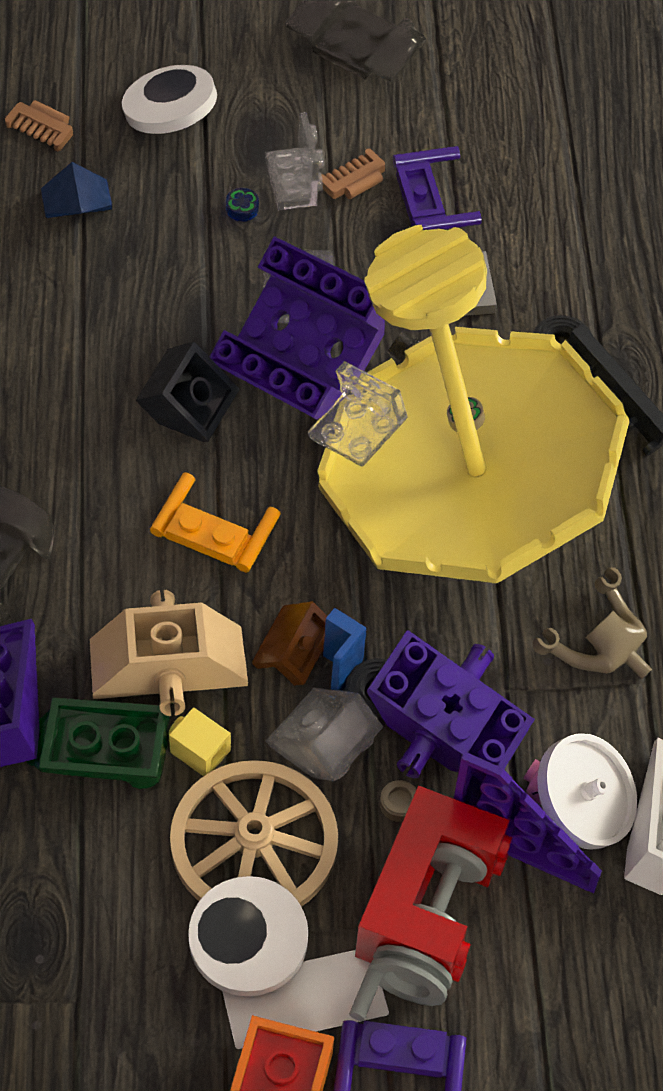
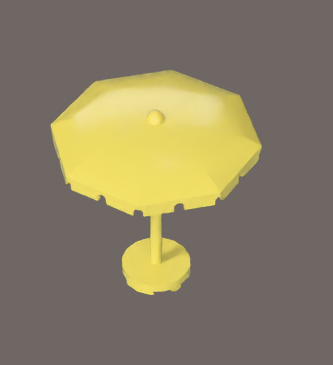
(485, 496)

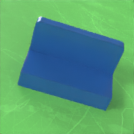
(343, 646)

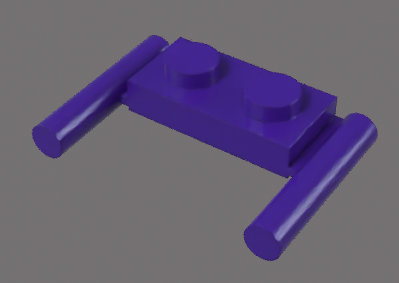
(421, 191)
(399, 1050)

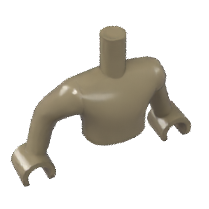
(614, 638)

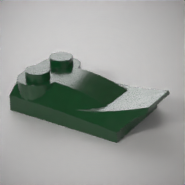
(103, 741)

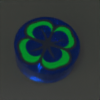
(242, 204)

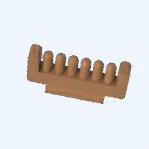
(44, 118)
(362, 176)

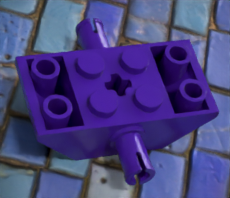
(445, 707)

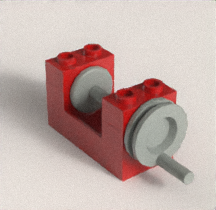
(417, 946)

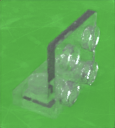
(296, 171)
(360, 417)

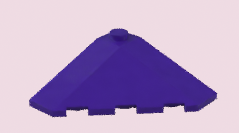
(18, 693)
(534, 833)

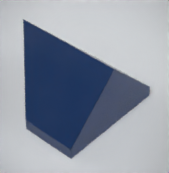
(75, 192)

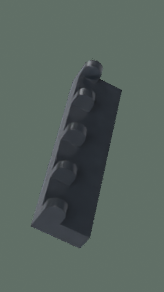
(637, 406)

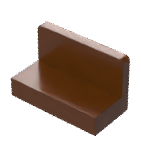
(294, 642)

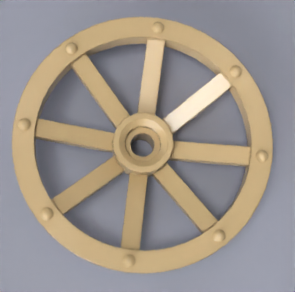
(258, 844)

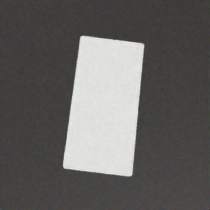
(312, 999)

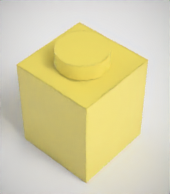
(199, 741)

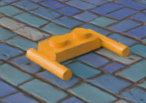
(210, 533)

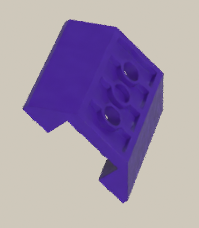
(322, 309)

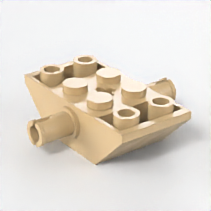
(167, 652)

